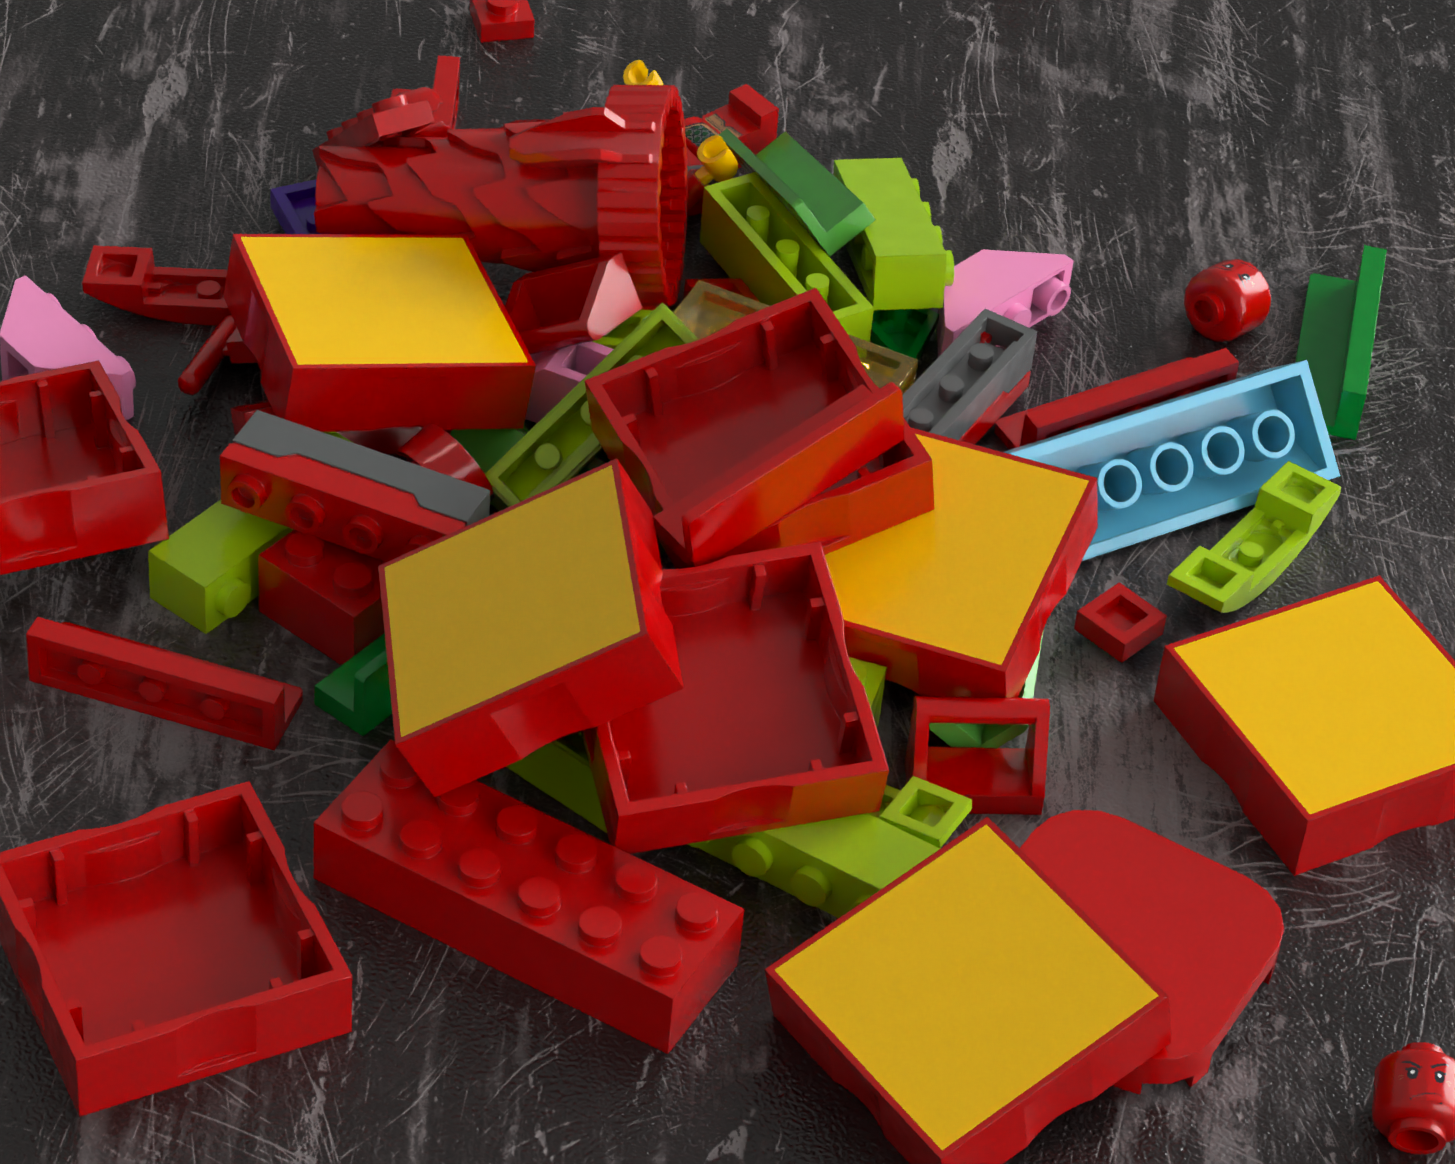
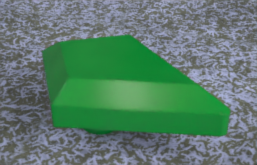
(904, 330)

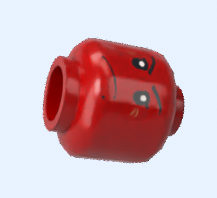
(1230, 296)
(1415, 1098)

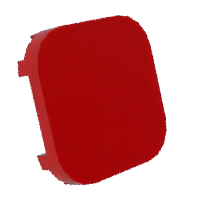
(1178, 916)

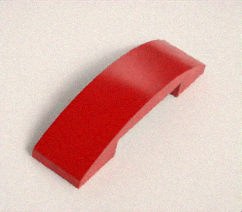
(133, 283)

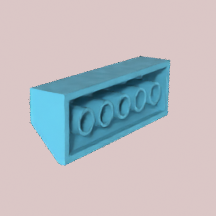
(1193, 453)

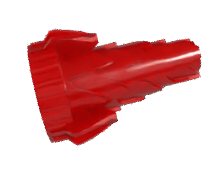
(532, 188)

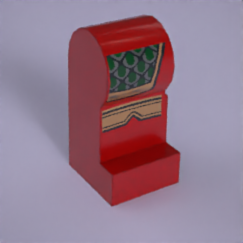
(746, 116)

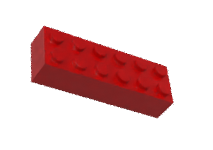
(530, 898)

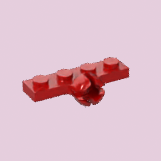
(398, 116)

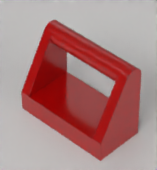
(572, 302)
(992, 777)

